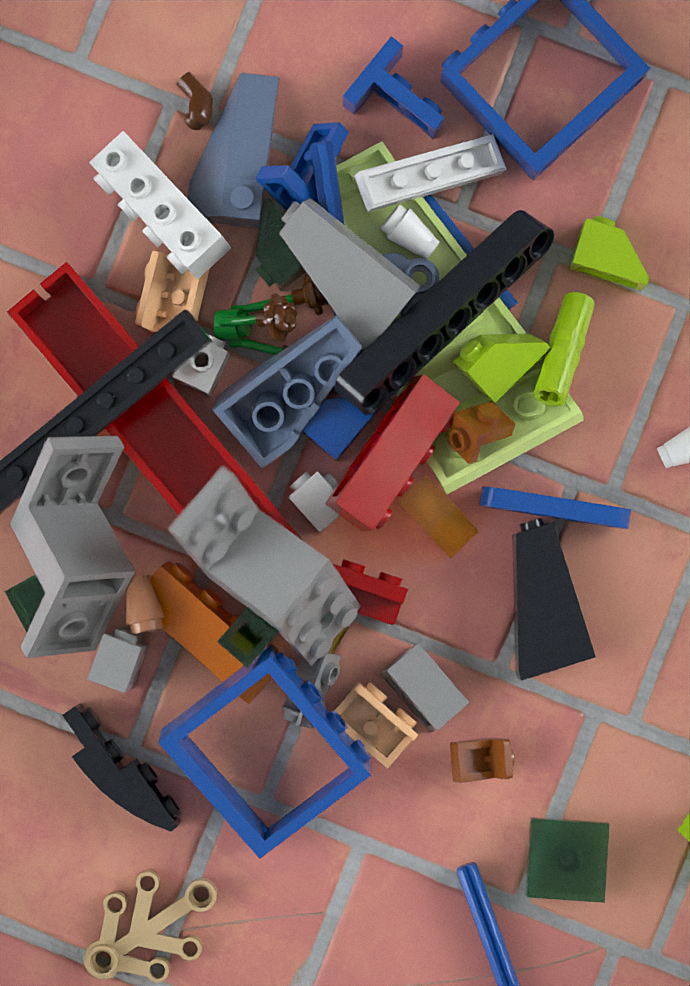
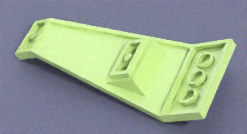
(532, 418)

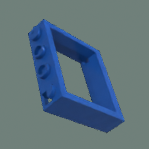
(536, 163)
(218, 790)

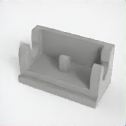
(424, 688)

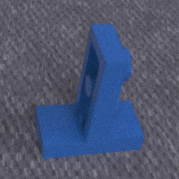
(393, 90)
(297, 182)

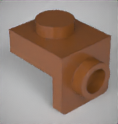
(478, 427)
(481, 759)

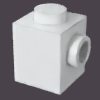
(204, 368)
(310, 498)

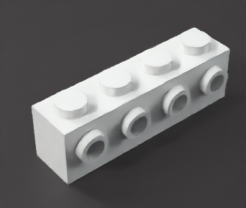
(160, 205)

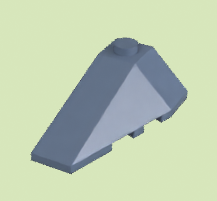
(240, 145)
(282, 394)

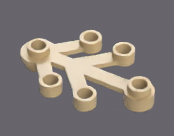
(145, 932)

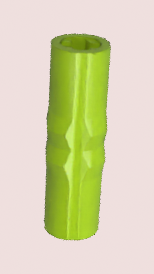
(566, 345)

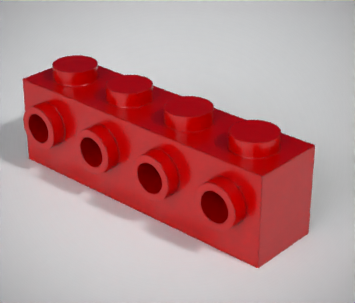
(393, 453)

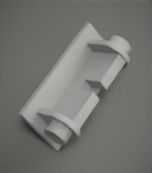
(322, 676)

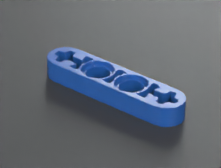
(555, 507)

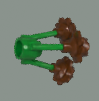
(277, 316)

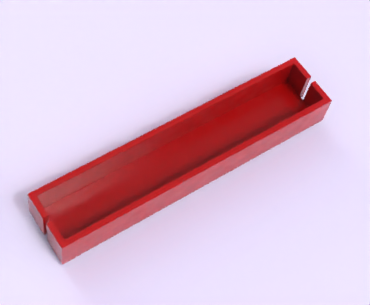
(159, 430)

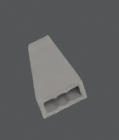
(348, 272)

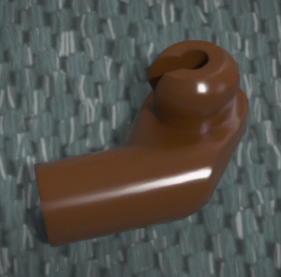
(200, 101)

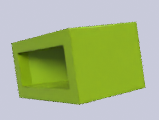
(607, 254)
(499, 361)

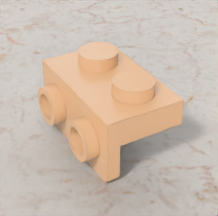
(167, 293)
(375, 724)

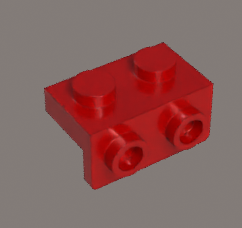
(378, 597)

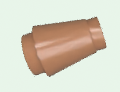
(142, 606)

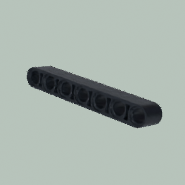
(444, 312)

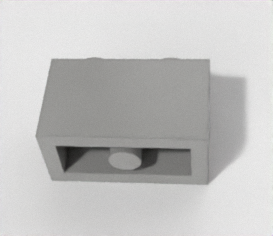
(119, 660)

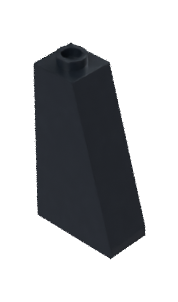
(546, 607)

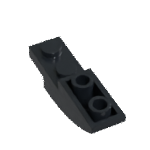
(127, 786)

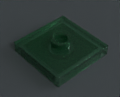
(567, 859)

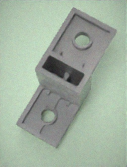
(71, 545)
(266, 566)

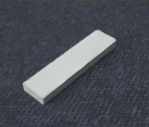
(430, 173)

